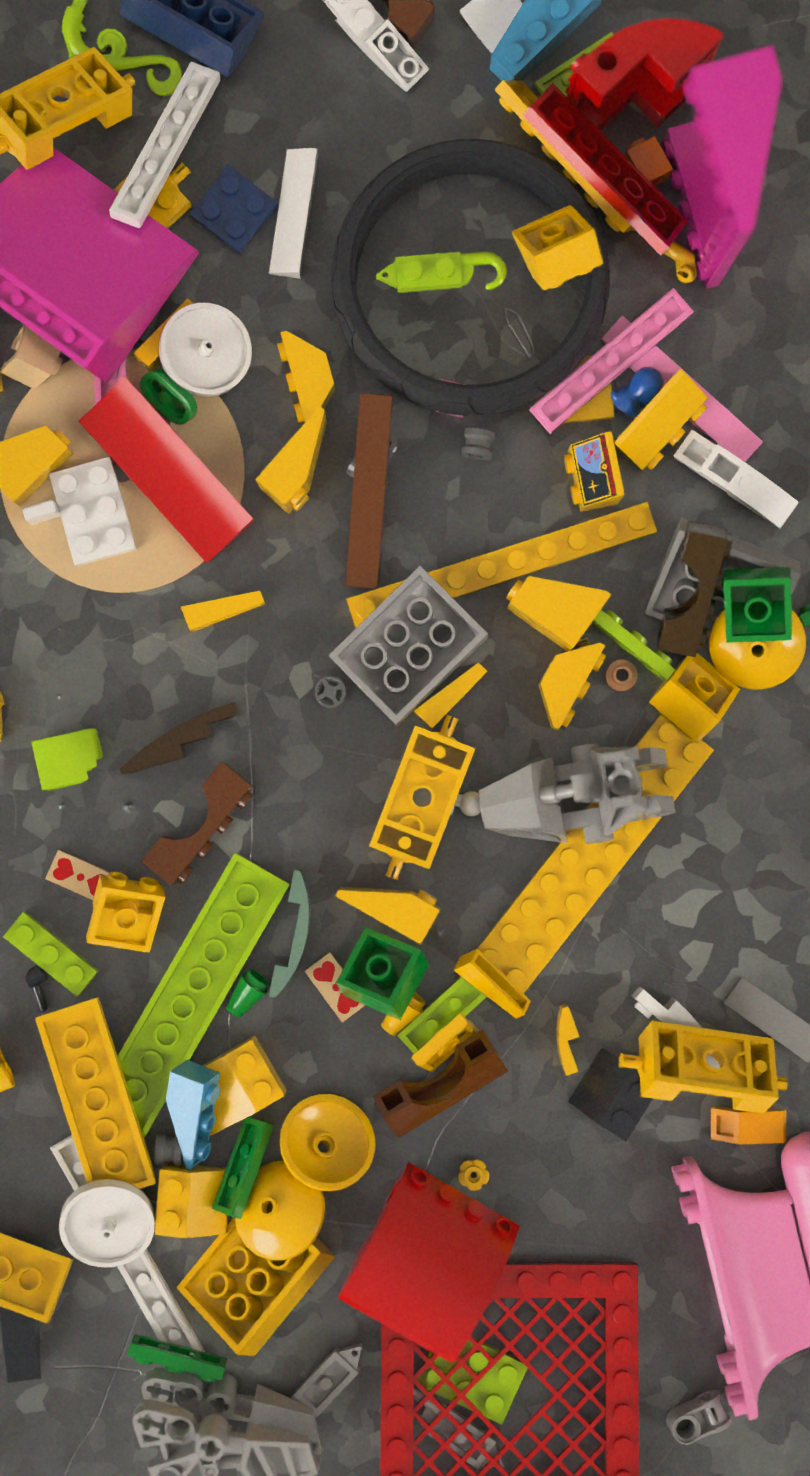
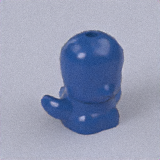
(641, 390)

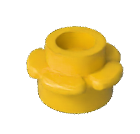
(467, 1168)

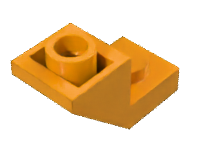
(748, 1127)

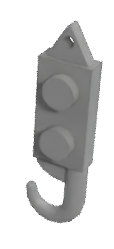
(329, 1378)
(460, 1443)

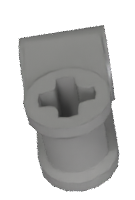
(700, 1416)

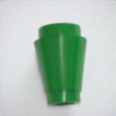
(247, 993)

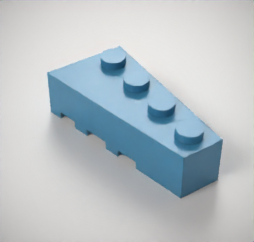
(536, 33)

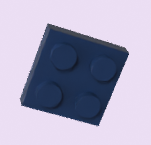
(234, 209)

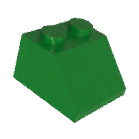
(758, 604)

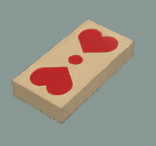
(75, 874)
(324, 976)

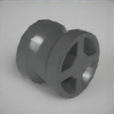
(478, 443)
(329, 687)
(167, 1150)

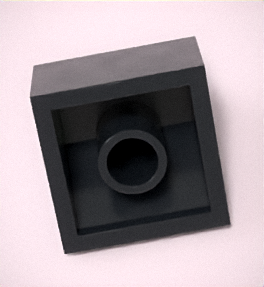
(611, 1095)

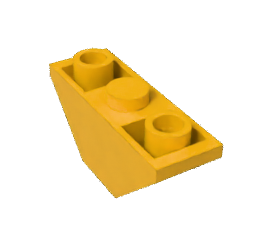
(308, 375)
(566, 681)

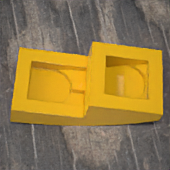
(566, 1031)

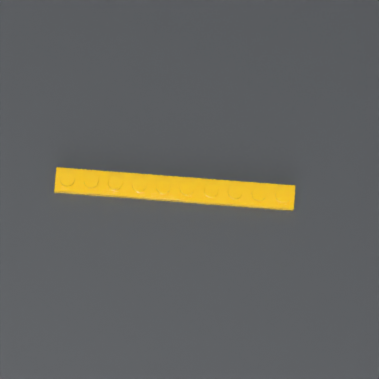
(525, 557)

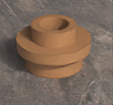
(619, 685)

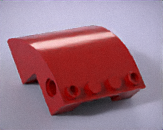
(642, 67)
(430, 1263)

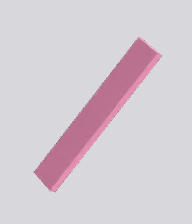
(611, 360)
(717, 421)

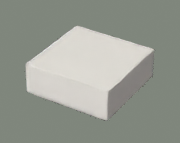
(41, 512)

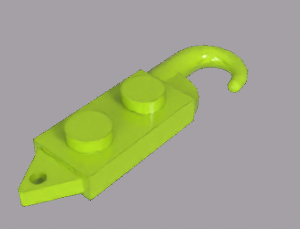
(440, 271)

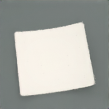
(490, 19)

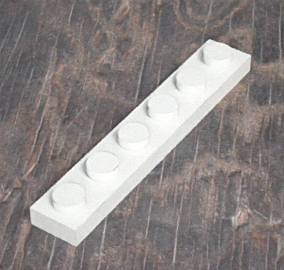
(165, 145)

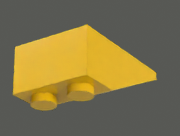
(291, 471)
(399, 909)
(245, 1083)

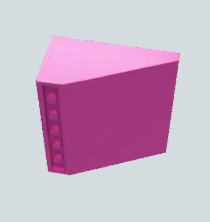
(724, 155)
(76, 270)

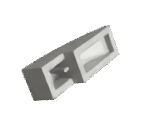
(770, 1017)

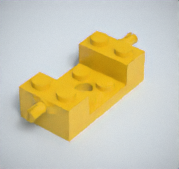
(34, 119)
(412, 831)
(675, 1060)

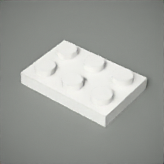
(93, 511)

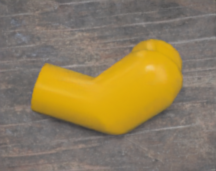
(684, 262)

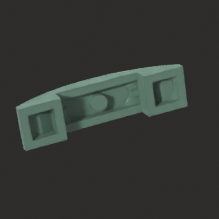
(283, 972)

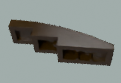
(171, 744)

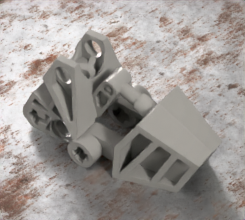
(527, 799)
(277, 1440)

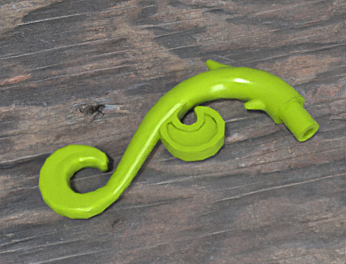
(114, 39)

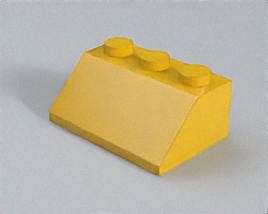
(662, 421)

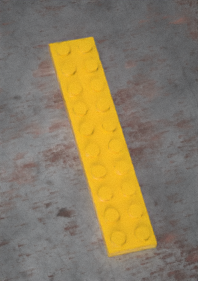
(580, 871)

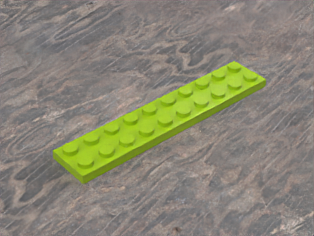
(197, 982)

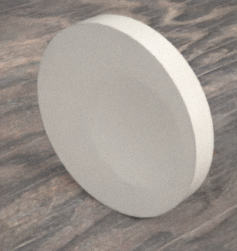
(205, 349)
(107, 1223)

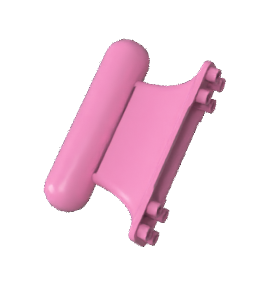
(757, 1267)

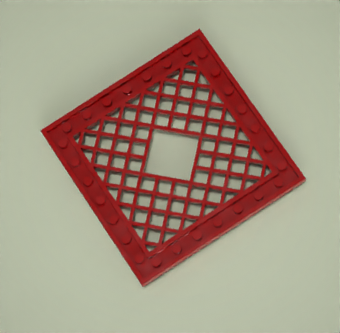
(588, 1281)

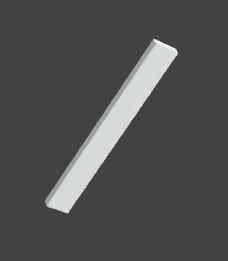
(141, 1273)

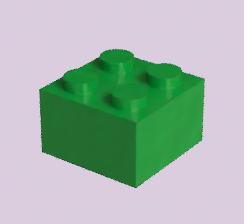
(382, 973)

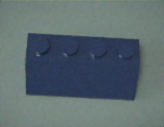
(205, 29)

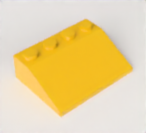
(248, 1294)

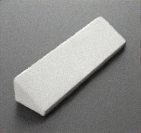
(293, 212)

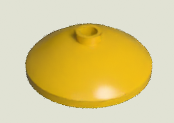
(754, 670)
(337, 1125)
(293, 1221)

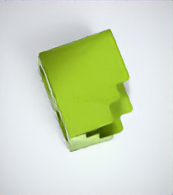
(66, 758)

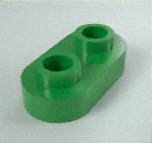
(169, 397)

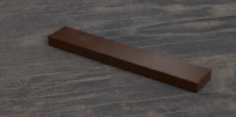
(369, 490)

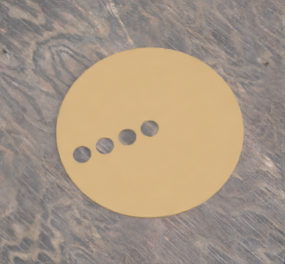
(161, 551)

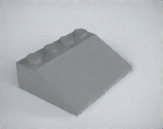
(678, 581)
(408, 646)

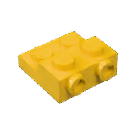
(125, 912)

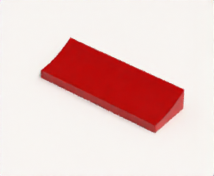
(605, 168)
(166, 470)

